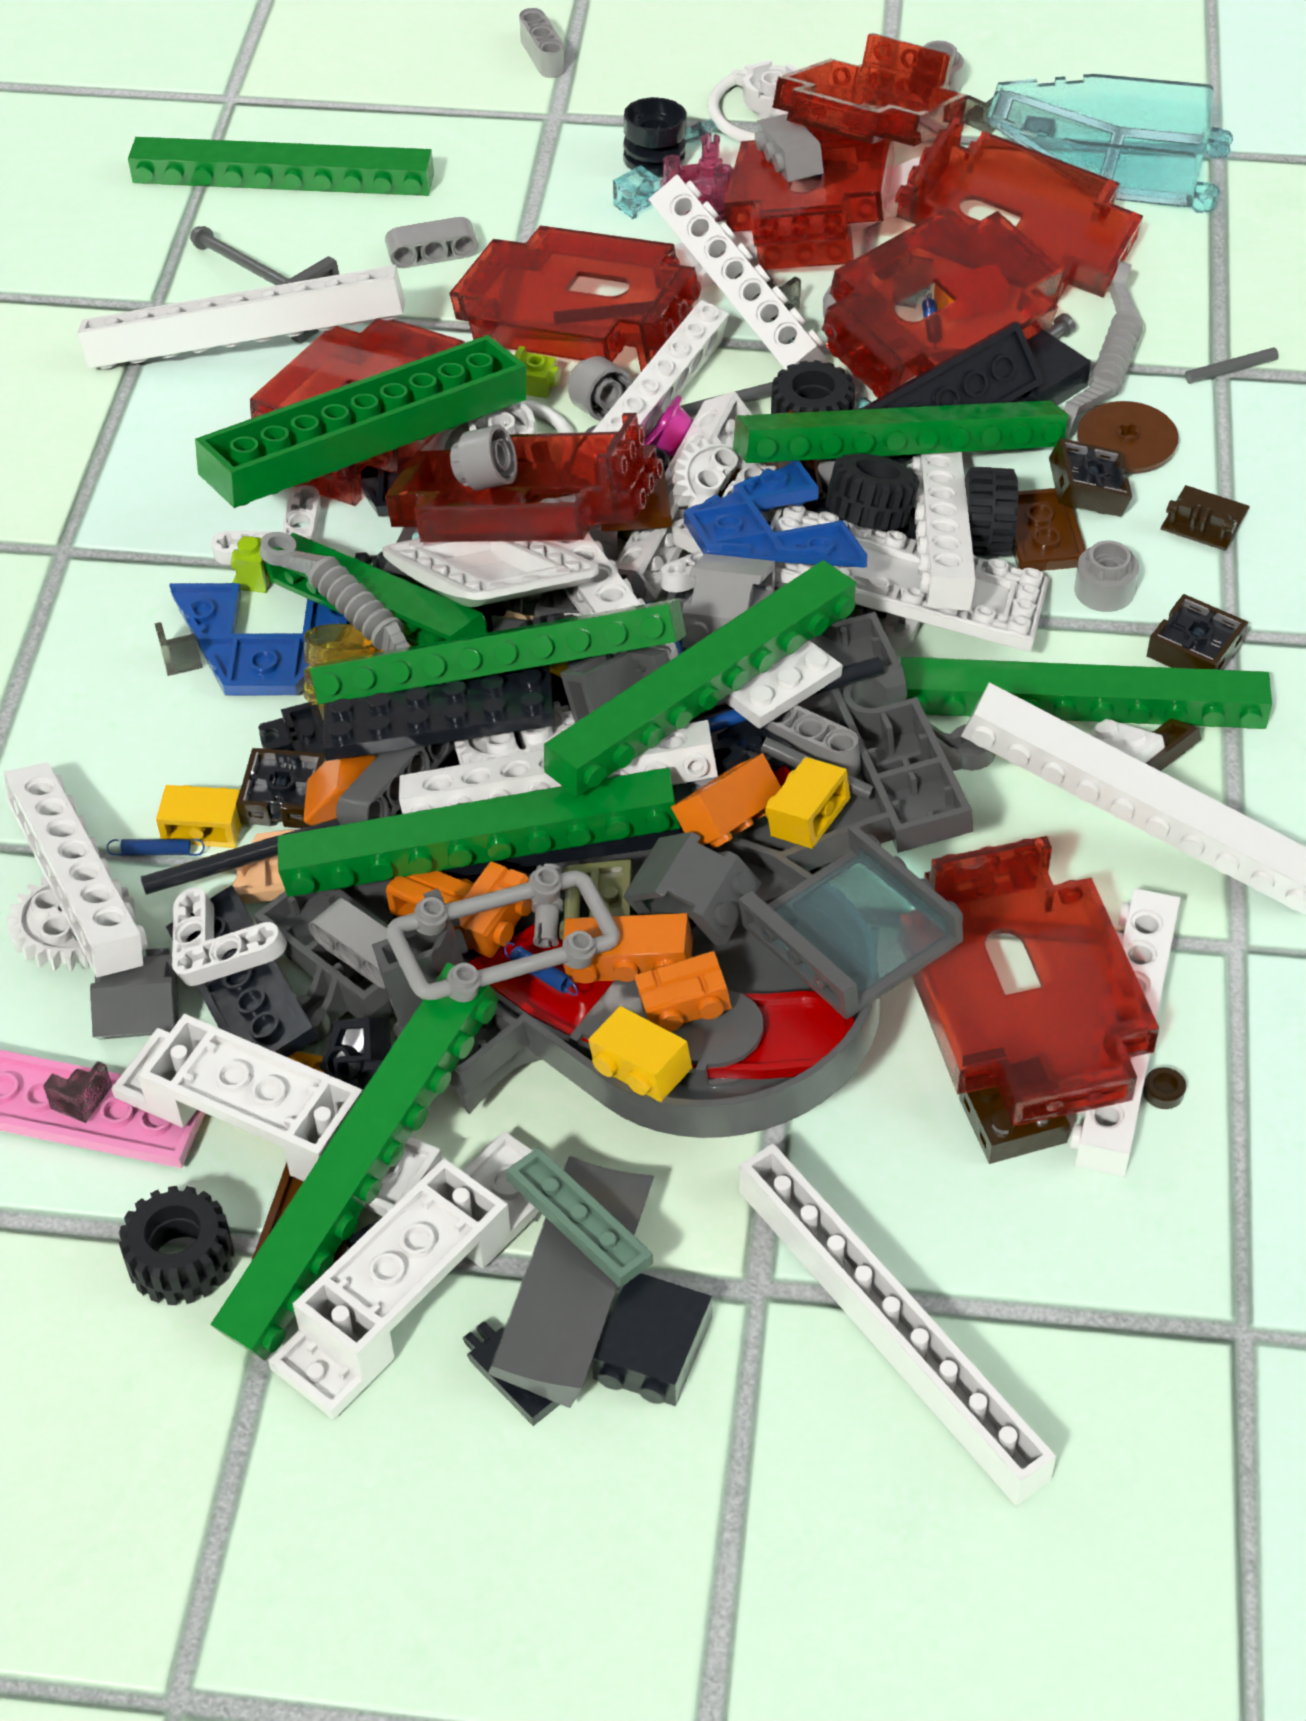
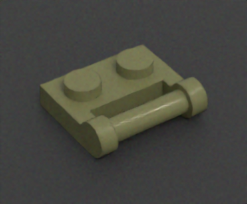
(611, 880)

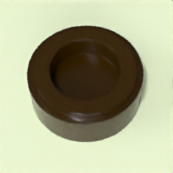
(1164, 1088)

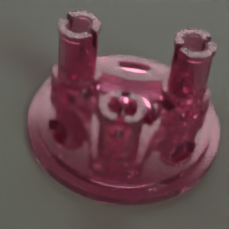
(708, 176)

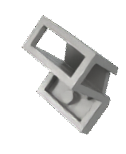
(723, 592)

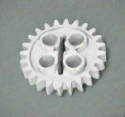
(707, 470)
(505, 744)
(42, 930)

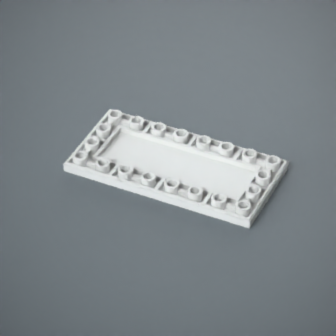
(1004, 597)

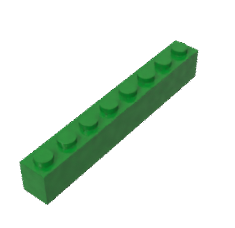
(424, 614)

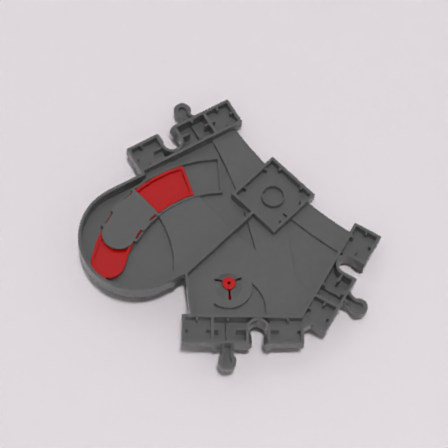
(781, 1040)

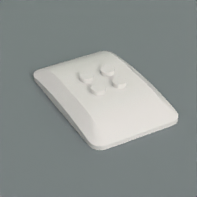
(489, 570)

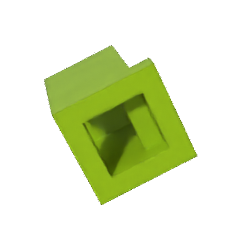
(541, 372)
(249, 565)

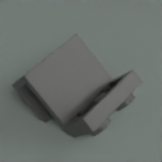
(600, 680)
(695, 882)
(432, 956)
(136, 999)

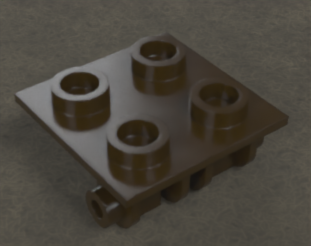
(1204, 517)

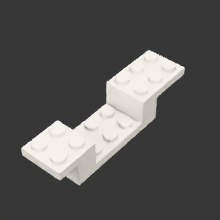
(258, 1093)
(393, 1266)

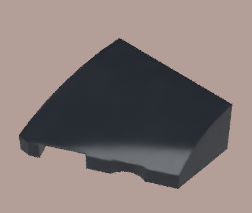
(357, 1050)

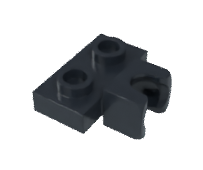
(296, 731)
(742, 743)

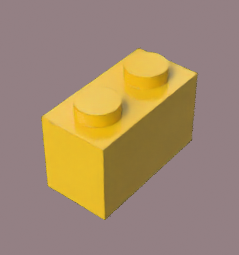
(808, 802)
(200, 814)
(640, 1054)

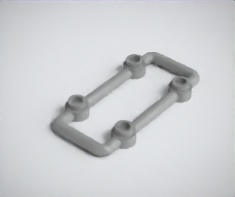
(463, 979)

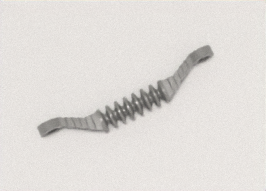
(1115, 352)
(340, 589)

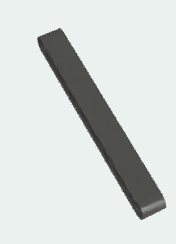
(377, 788)

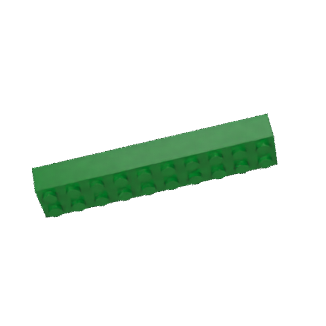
(359, 420)

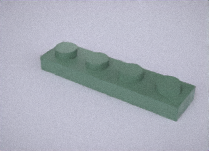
(579, 1217)

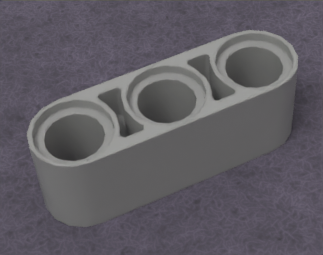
(542, 42)
(431, 242)
(818, 738)
(349, 936)

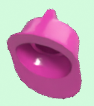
(670, 428)

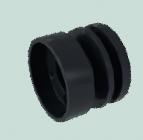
(653, 131)

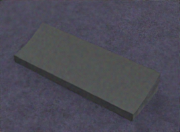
(565, 1295)

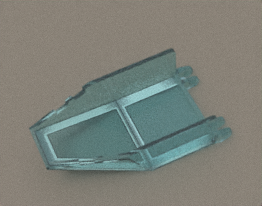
(1122, 128)

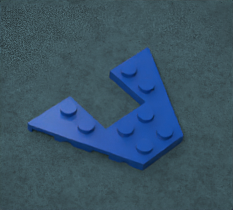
(738, 528)
(246, 661)

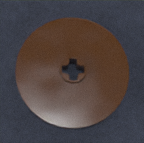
(1135, 429)

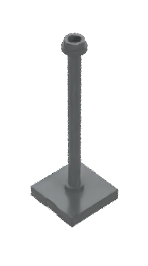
(203, 238)

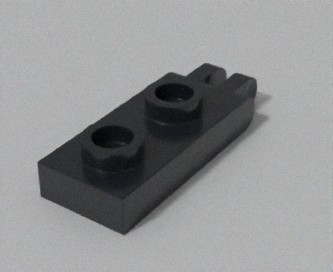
(529, 1404)

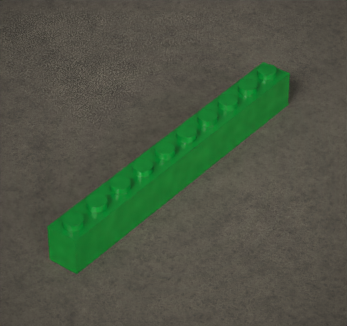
(281, 166)
(898, 431)
(499, 651)
(698, 678)
(1096, 691)
(475, 833)
(351, 1169)

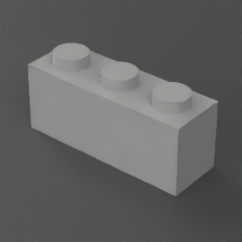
(789, 147)

